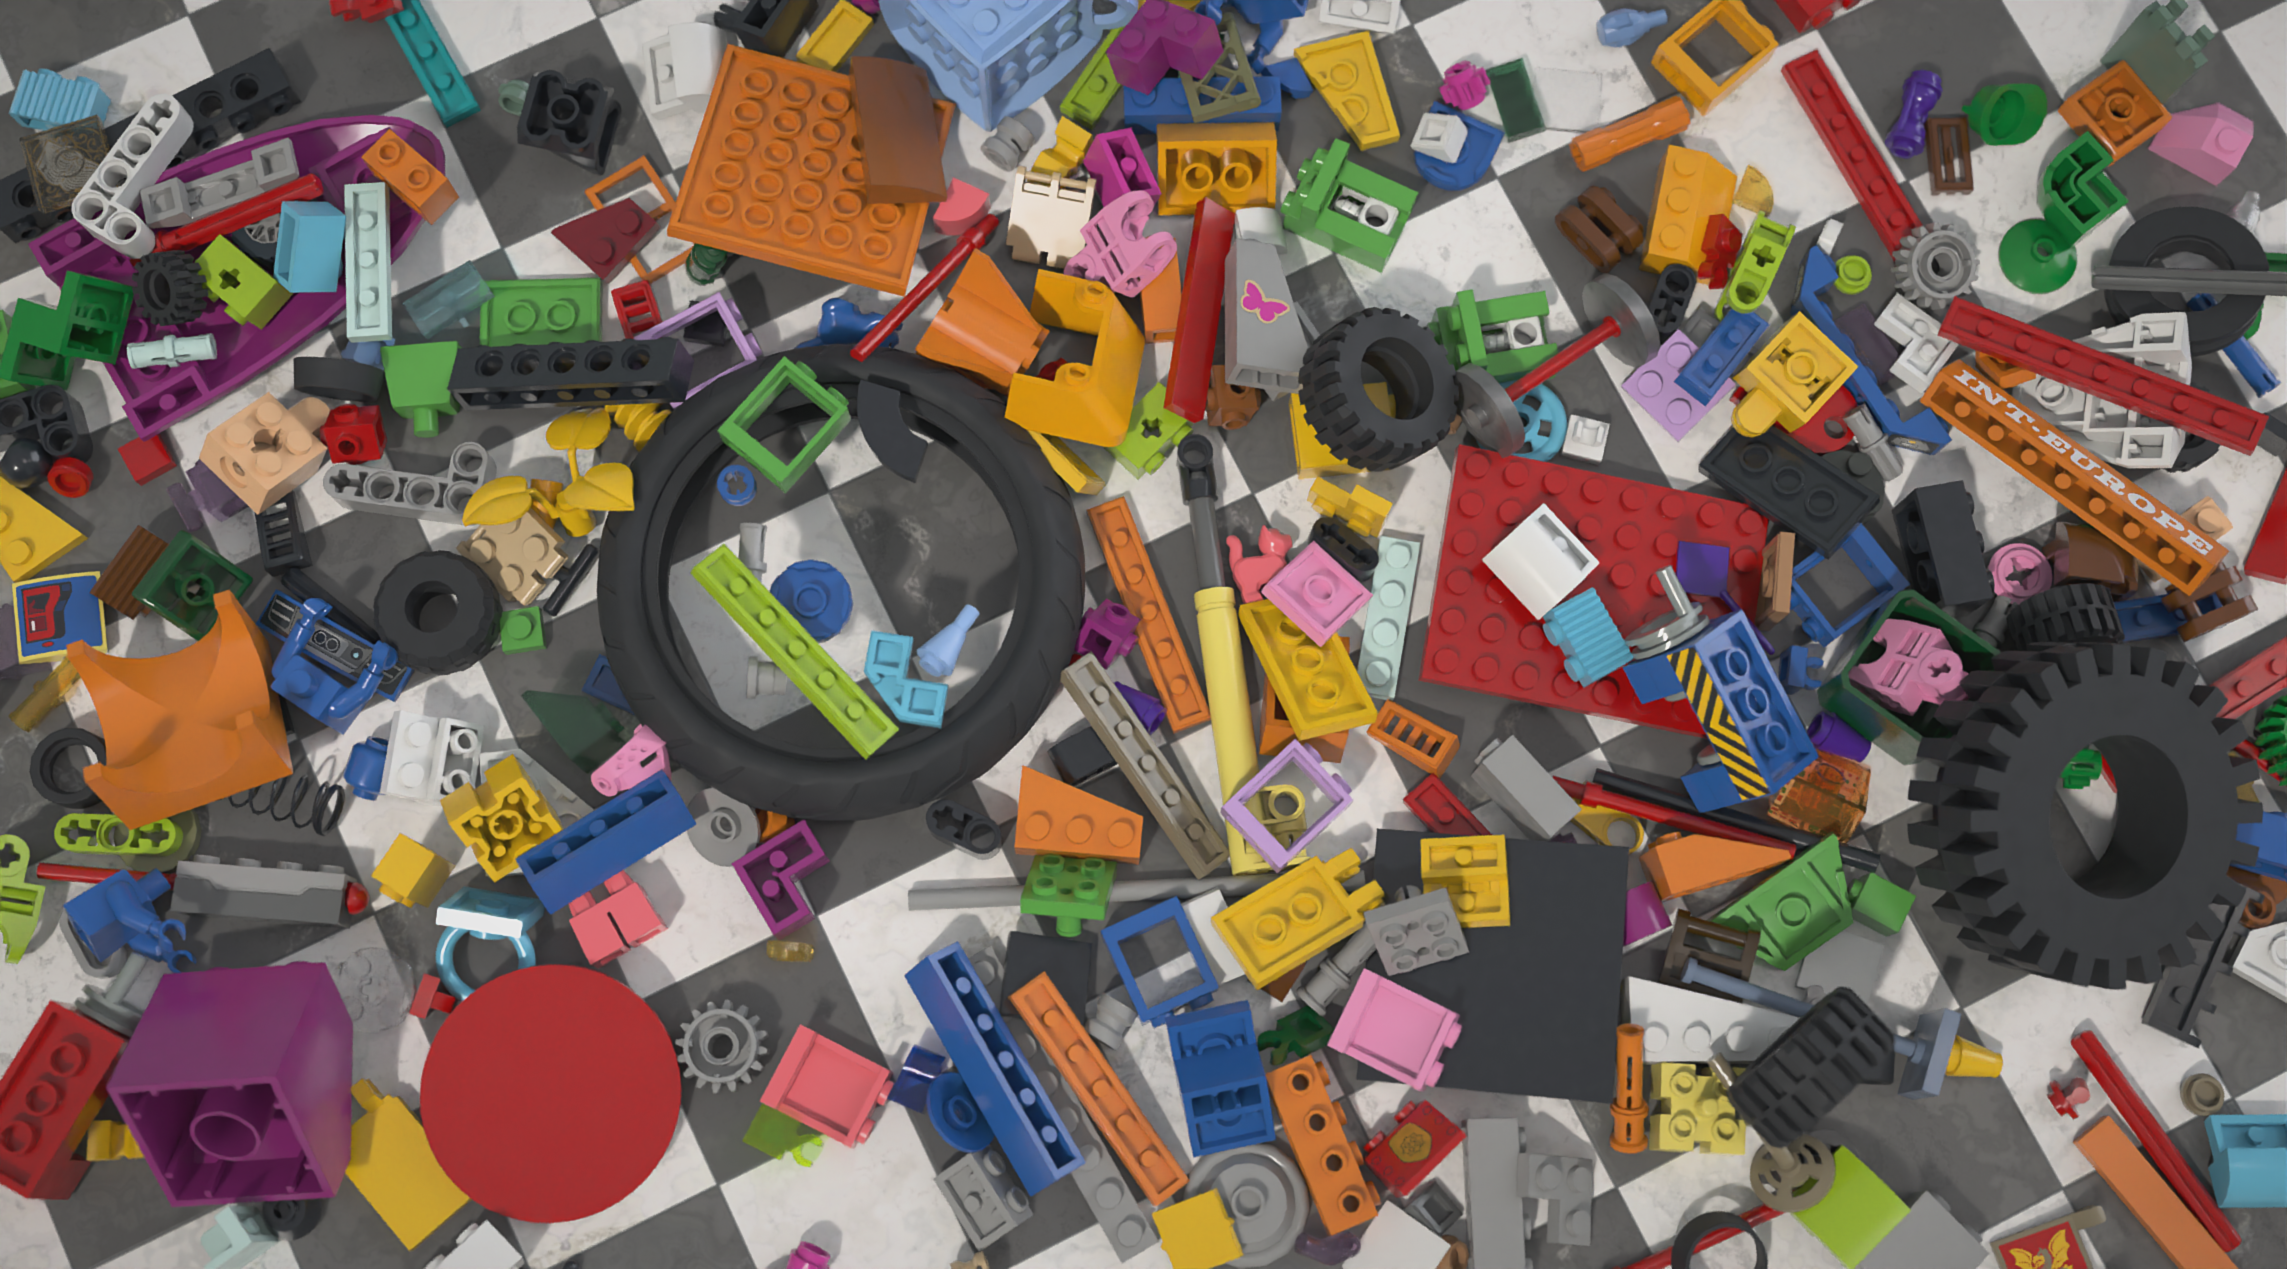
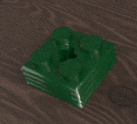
(185, 560)

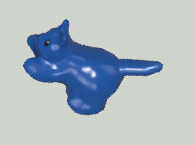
(846, 325)

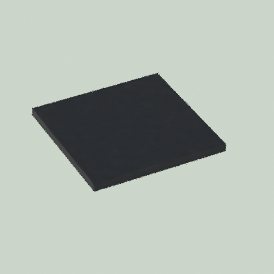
(1530, 994)

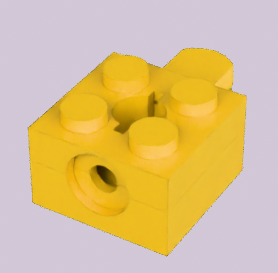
(1789, 378)

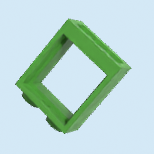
(803, 378)

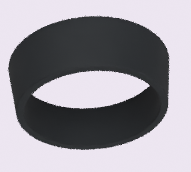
(337, 379)
(1704, 1224)

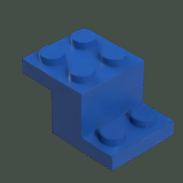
(1220, 1078)

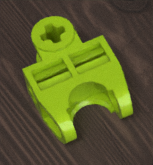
(1755, 266)
(17, 919)

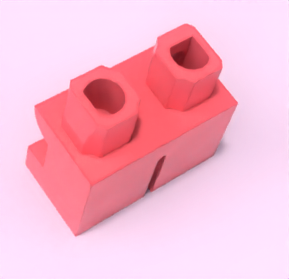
(632, 912)

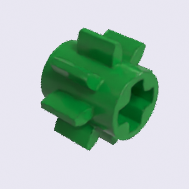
(2082, 768)

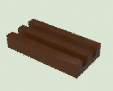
(1949, 187)

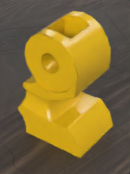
(1067, 154)
(111, 1141)

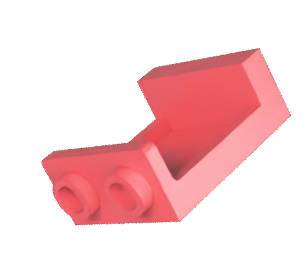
(828, 1087)

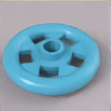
(1551, 411)

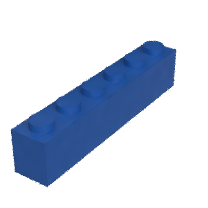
(994, 1068)

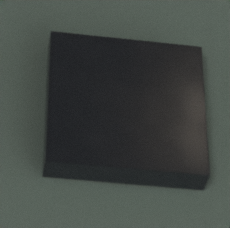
(1061, 959)

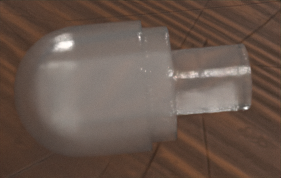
(2246, 211)

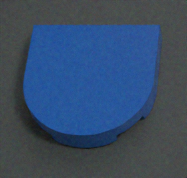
(1473, 158)

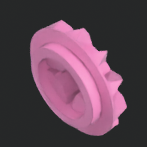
(2024, 559)

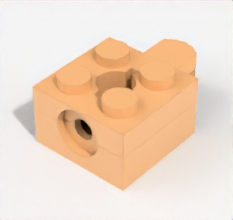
(267, 449)

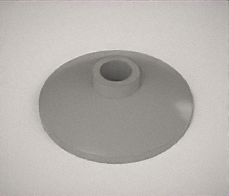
(714, 836)

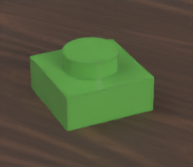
(522, 630)

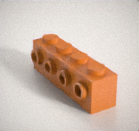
(1320, 1145)

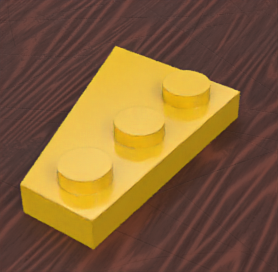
(31, 534)

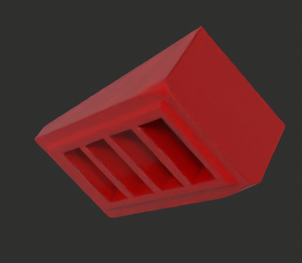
(633, 294)

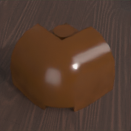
(2090, 557)

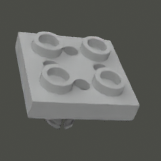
(1416, 930)

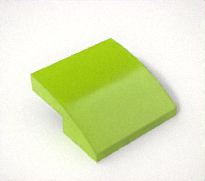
(1854, 1212)

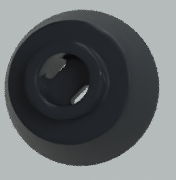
(291, 1217)

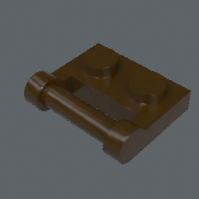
(1679, 952)

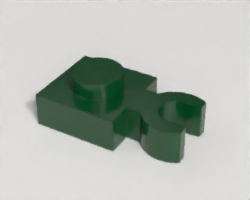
(1297, 1032)

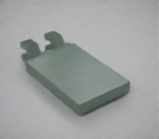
(2161, 50)

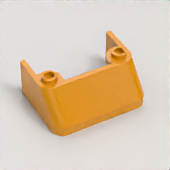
(1083, 400)

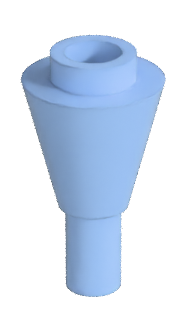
(942, 650)

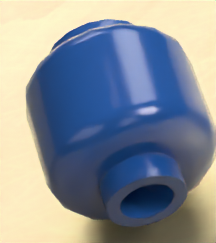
(366, 767)

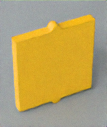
(1198, 1232)

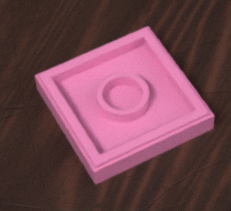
(1316, 593)

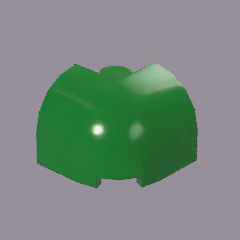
(2076, 192)

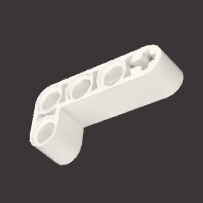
(141, 172)

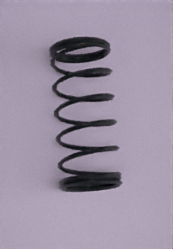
(317, 812)

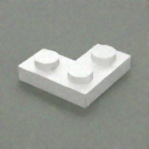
(1917, 332)

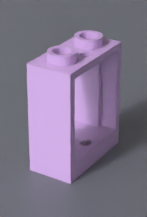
(730, 315)
(1255, 833)

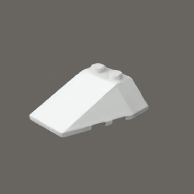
(2106, 429)

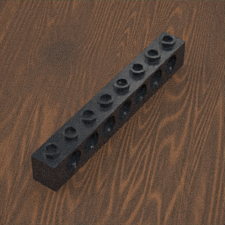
(220, 91)

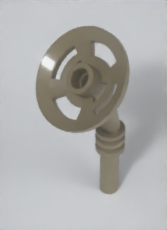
(1784, 1161)

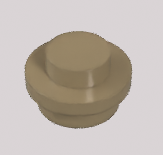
(2202, 1094)

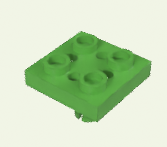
(1068, 890)

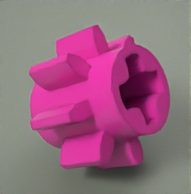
(1464, 85)

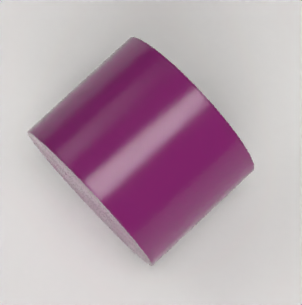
(1644, 913)

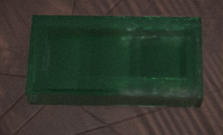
(1515, 100)

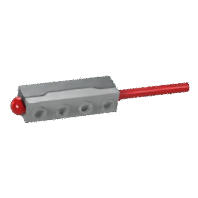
(246, 890)

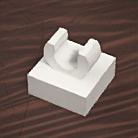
(1585, 439)

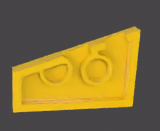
(1352, 86)

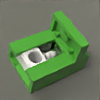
(1363, 195)
(1467, 321)

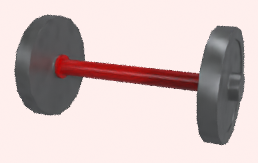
(1617, 322)

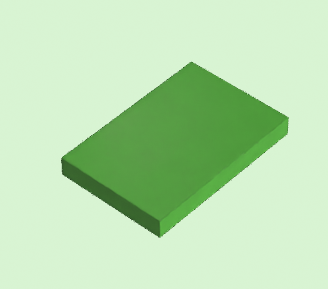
(542, 311)

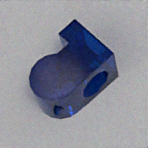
(915, 1077)

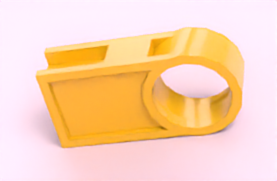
(1596, 823)

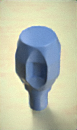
(1627, 25)

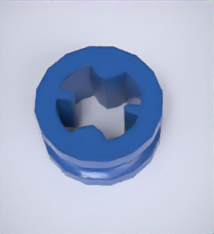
(734, 471)

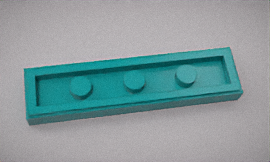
(432, 63)

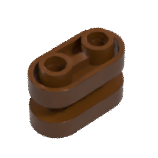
(1600, 228)
(2218, 583)

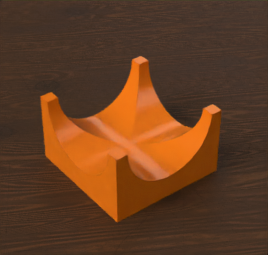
(186, 721)

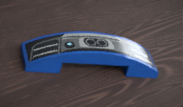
(332, 644)

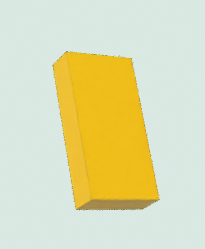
(836, 37)

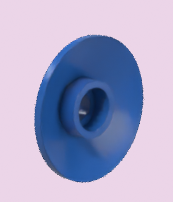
(957, 1114)

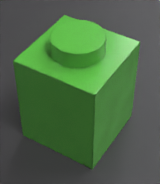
(1879, 903)

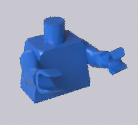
(1266, 13)
(315, 689)
(123, 913)

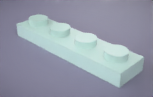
(368, 262)
(1387, 616)

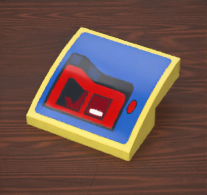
(57, 613)

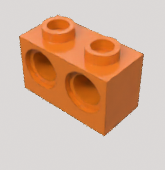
(410, 176)

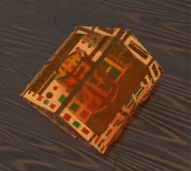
(1824, 797)

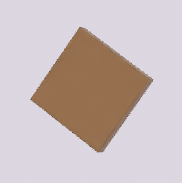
(1775, 581)

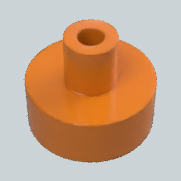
(772, 824)

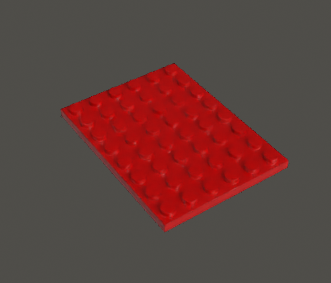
(1494, 646)

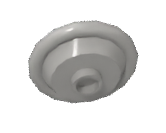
(1261, 1194)

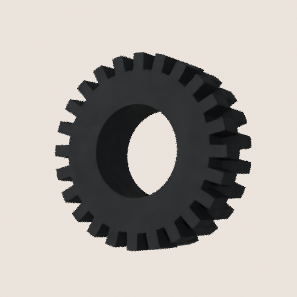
(2170, 828)

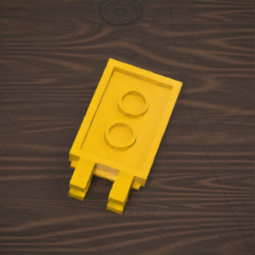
(1295, 917)
(397, 1168)

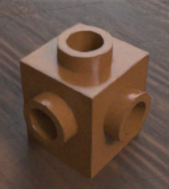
(1230, 404)

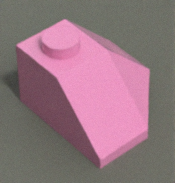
(2205, 141)

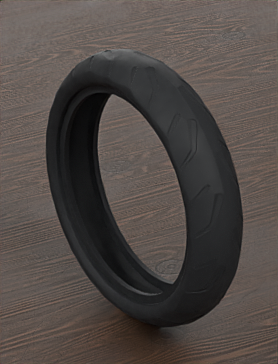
(904, 771)

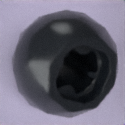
(25, 463)

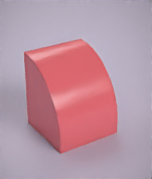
(963, 209)

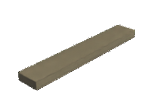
(1144, 765)

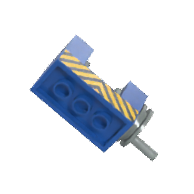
(1733, 692)

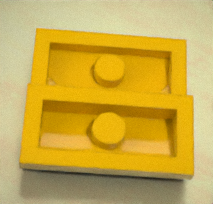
(1473, 874)

